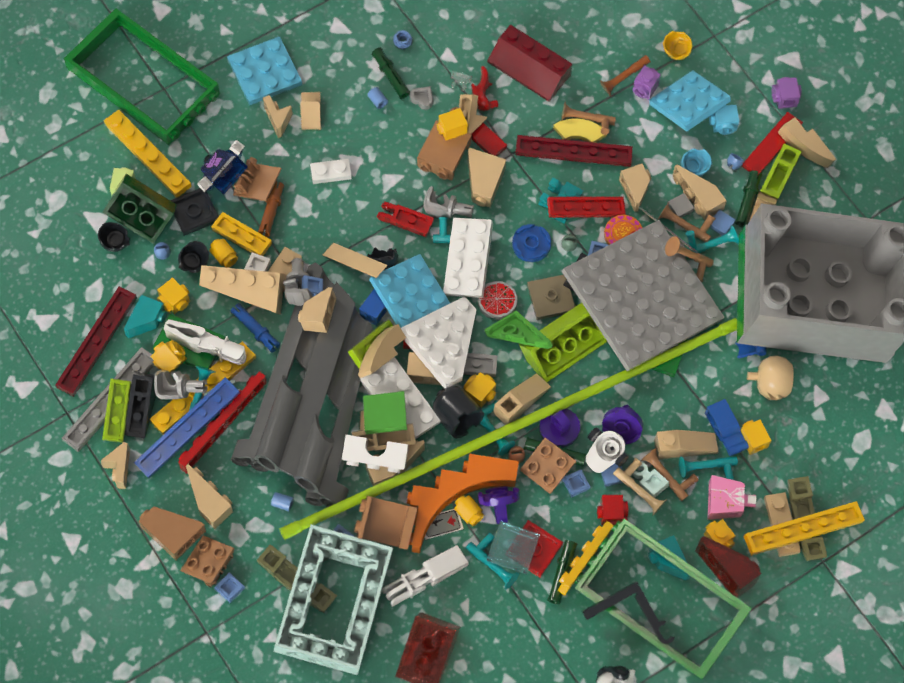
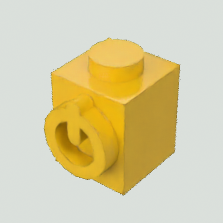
(173, 296)
(168, 356)
(481, 388)
(720, 533)

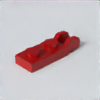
(406, 219)

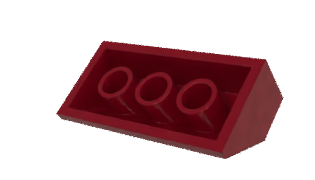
(530, 63)

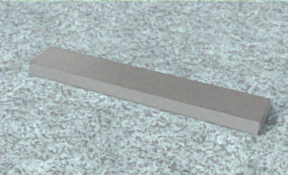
(94, 416)

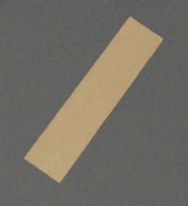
(355, 260)

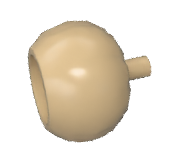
(773, 377)

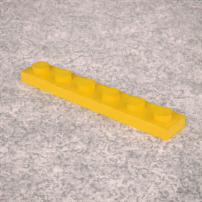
(147, 153)
(177, 408)
(803, 528)

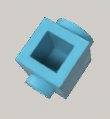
(725, 120)

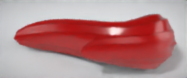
(483, 103)

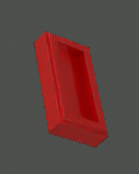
(488, 140)

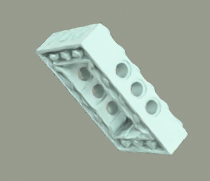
(346, 549)

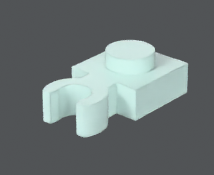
(651, 481)

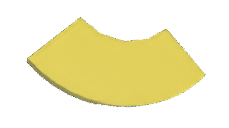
(579, 129)

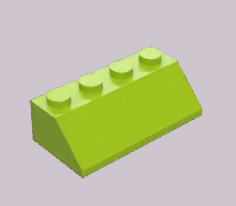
(571, 338)

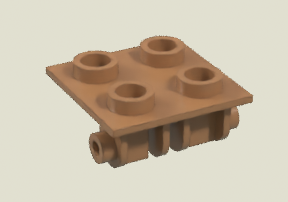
(256, 181)
(547, 465)
(208, 560)

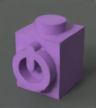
(646, 82)
(786, 92)

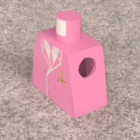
(727, 498)

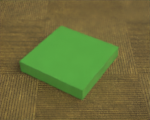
(385, 412)

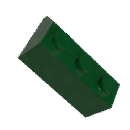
(140, 208)

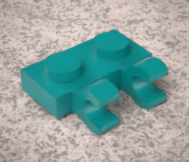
(566, 190)

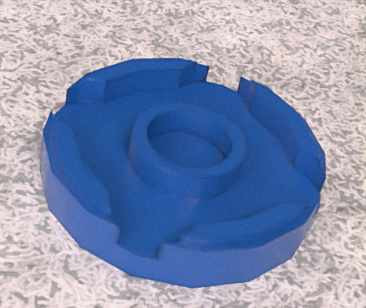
(531, 243)

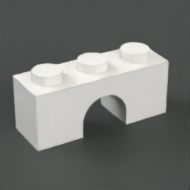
(356, 452)

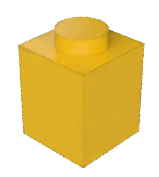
(452, 124)
(756, 436)

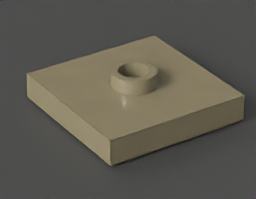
(550, 297)

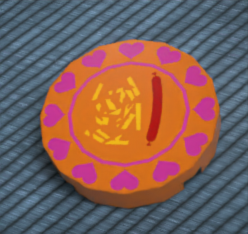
(620, 227)

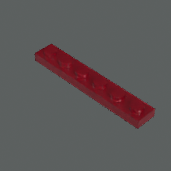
(574, 150)
(96, 341)

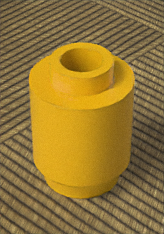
(223, 252)
(469, 510)

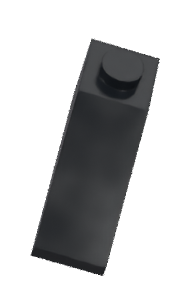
(140, 405)

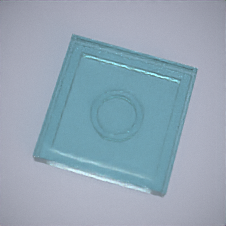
(513, 547)

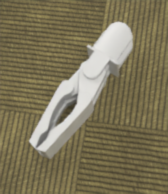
(204, 341)
(434, 569)

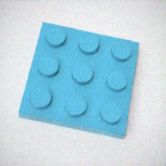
(264, 70)
(689, 100)
(409, 291)

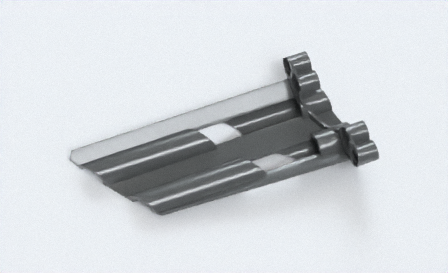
(287, 423)

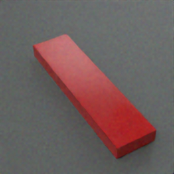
(768, 147)
(585, 207)

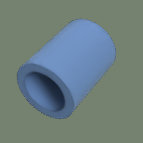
(377, 98)
(282, 501)

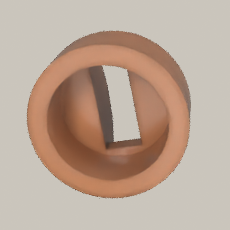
(517, 457)

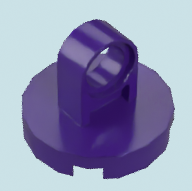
(624, 422)
(560, 428)
(499, 498)

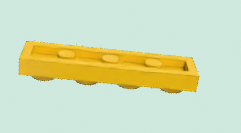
(580, 563)

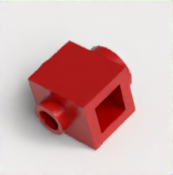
(612, 509)

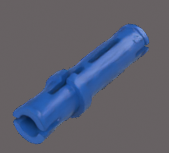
(261, 333)

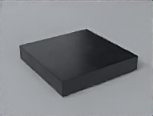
(194, 211)

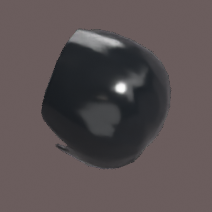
(113, 237)
(193, 256)
(389, 258)

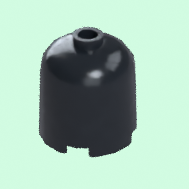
(457, 411)

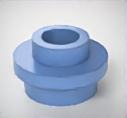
(402, 35)

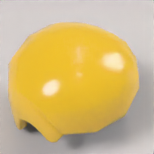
(677, 45)

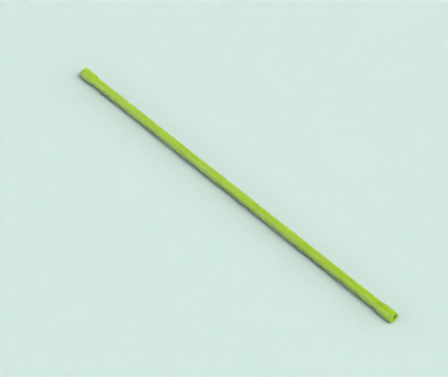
(298, 526)

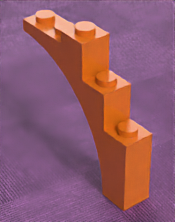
(477, 474)

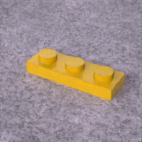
(241, 234)

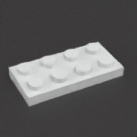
(468, 257)
(393, 378)

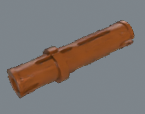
(271, 208)

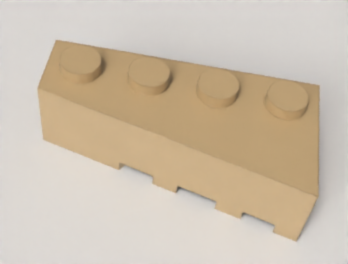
(250, 286)

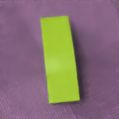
(781, 171)

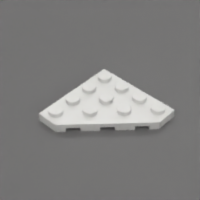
(443, 340)

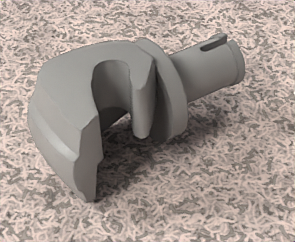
(447, 209)
(293, 284)
(179, 388)

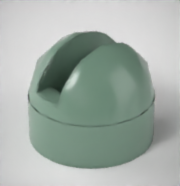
(569, 245)

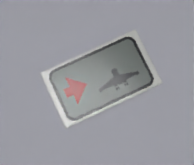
(444, 523)

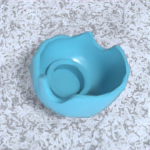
(697, 161)

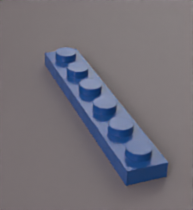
(187, 427)

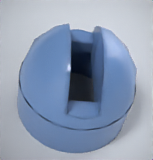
(734, 160)
(163, 252)

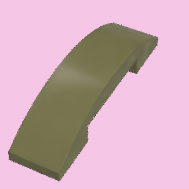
(801, 505)
(284, 571)

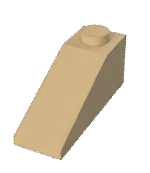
(684, 443)

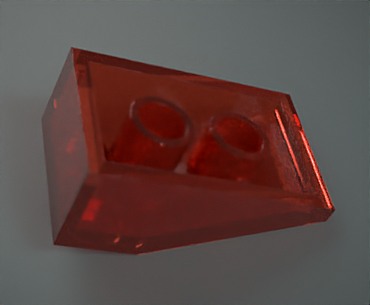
(730, 567)
(427, 649)

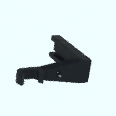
(641, 600)

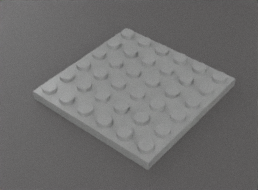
(642, 295)

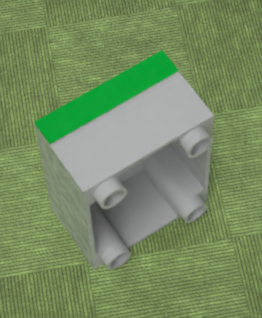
(821, 283)

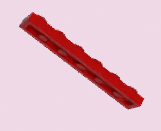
(218, 426)

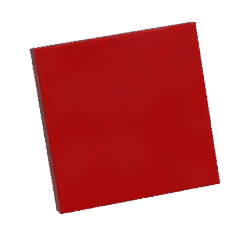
(545, 550)

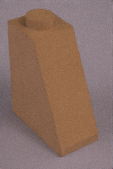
(171, 530)

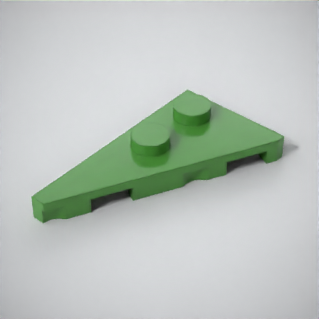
(518, 330)

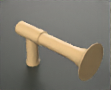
(624, 476)

